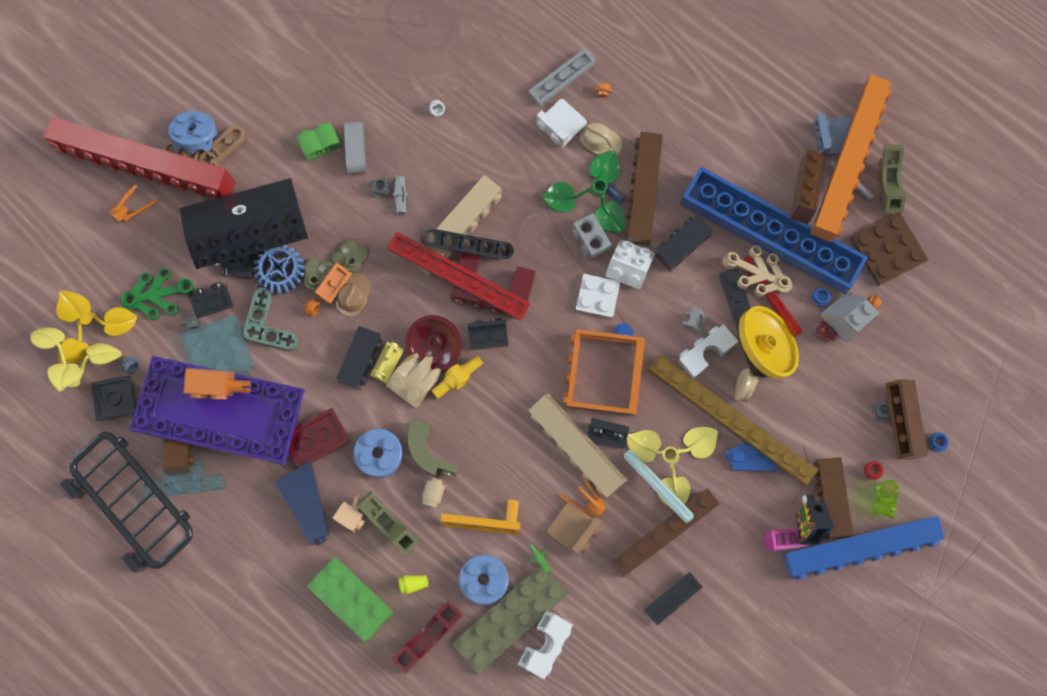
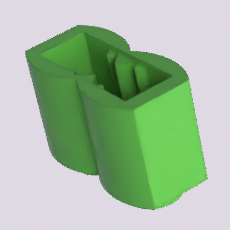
(318, 141)

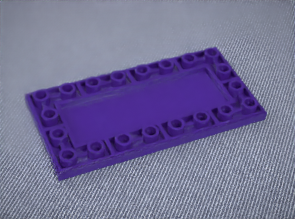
(244, 425)

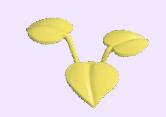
(70, 374)
(698, 440)

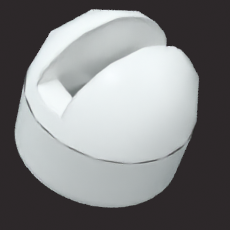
(437, 110)

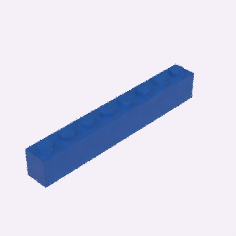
(864, 546)

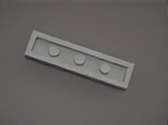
(562, 77)

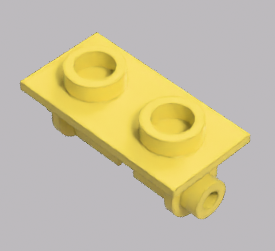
(387, 362)

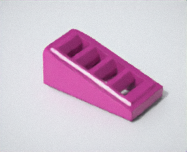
(773, 539)

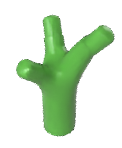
(540, 558)

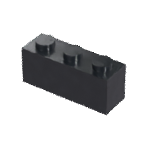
(683, 242)
(360, 358)

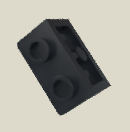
(211, 300)
(488, 334)
(608, 433)

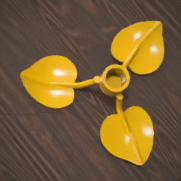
(76, 307)

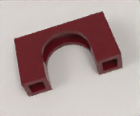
(521, 285)

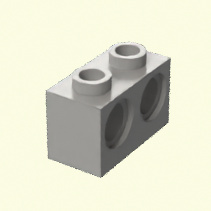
(595, 235)

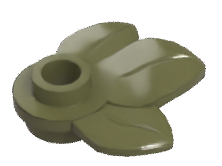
(348, 254)
(316, 271)

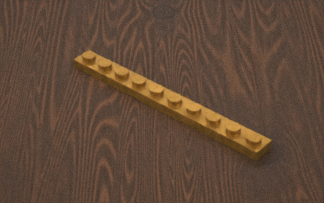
(733, 420)

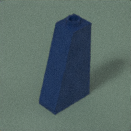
(304, 500)

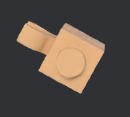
(350, 516)

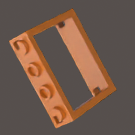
(636, 372)

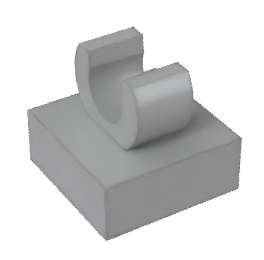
(696, 320)

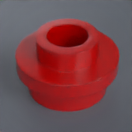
(879, 470)

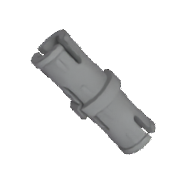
(400, 195)

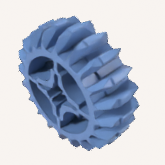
(269, 256)

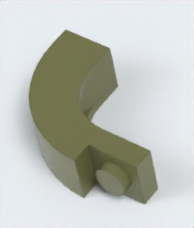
(889, 176)
(417, 441)
(387, 523)

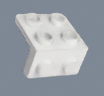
(561, 122)
(630, 264)

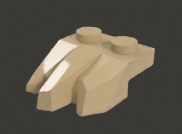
(414, 379)

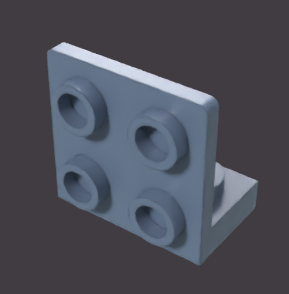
(830, 133)

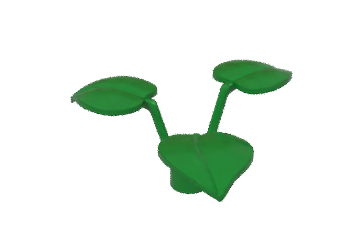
(607, 170)

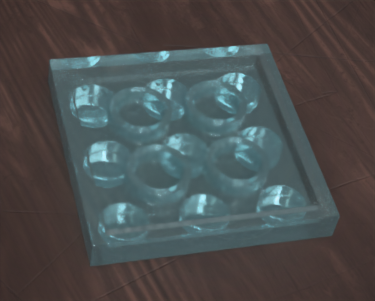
(219, 346)

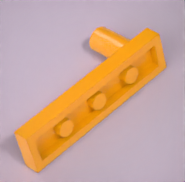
(509, 526)

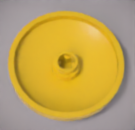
(768, 342)

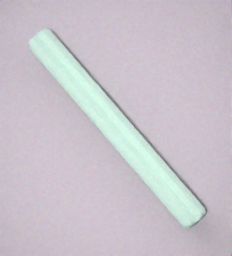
(664, 492)

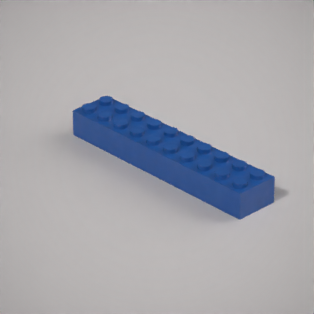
(773, 230)

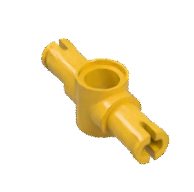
(457, 376)

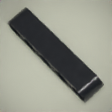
(475, 244)

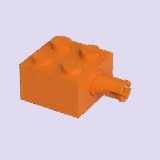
(215, 383)

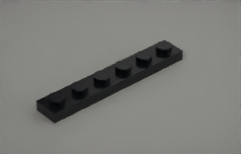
(738, 305)

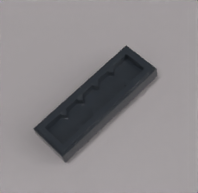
(673, 598)

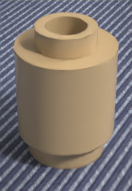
(433, 492)

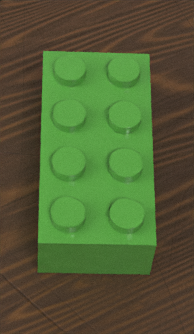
(350, 599)

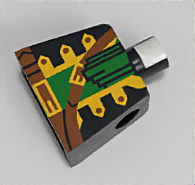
(813, 521)

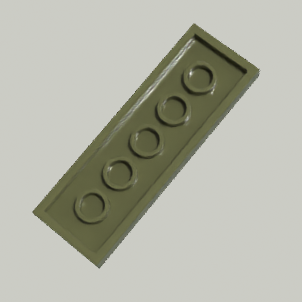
(510, 619)

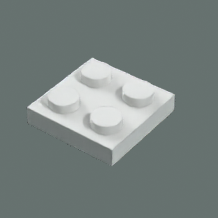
(597, 296)

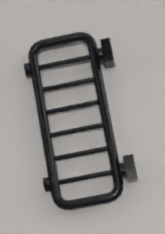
(73, 487)

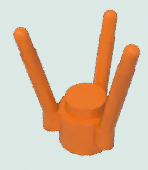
(119, 211)
(595, 506)

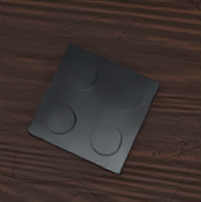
(113, 398)

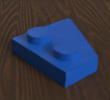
(747, 458)

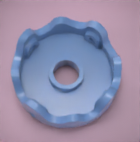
(193, 140)
(378, 467)
(480, 593)

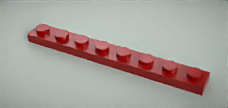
(458, 276)

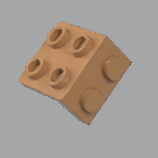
(574, 528)

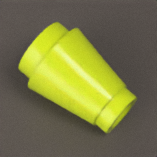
(412, 583)

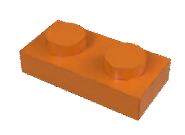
(332, 283)

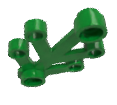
(154, 294)

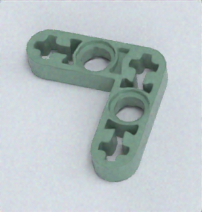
(259, 325)

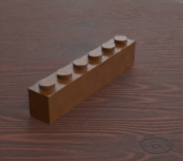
(645, 188)
(664, 534)

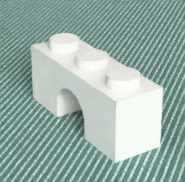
(719, 340)
(556, 632)

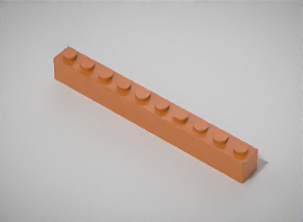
(851, 159)

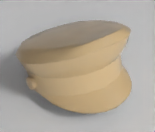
(745, 385)

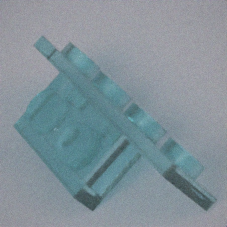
(189, 483)

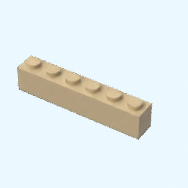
(468, 213)
(577, 445)

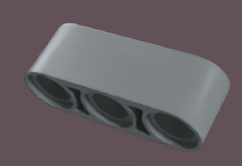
(355, 147)

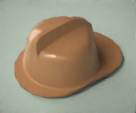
(353, 295)

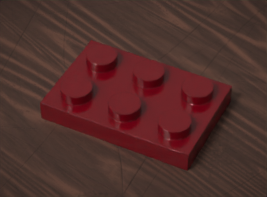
(317, 438)

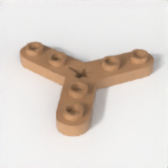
(221, 147)

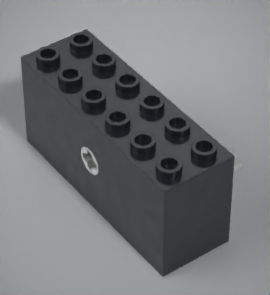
(243, 223)

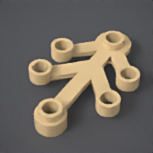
(760, 272)

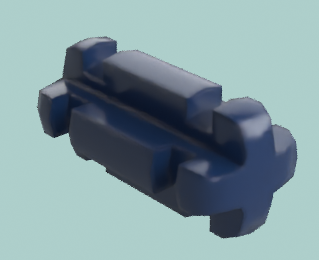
(615, 194)

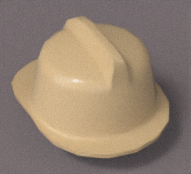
(600, 139)

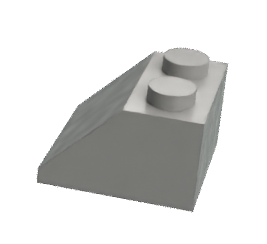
(849, 315)

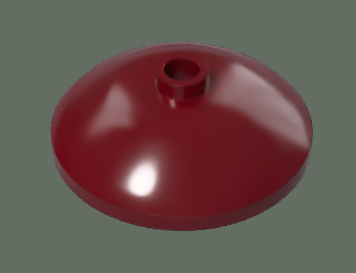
(422, 337)

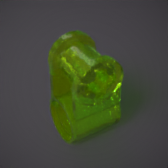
(885, 500)

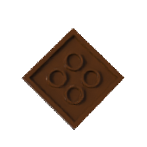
(889, 249)

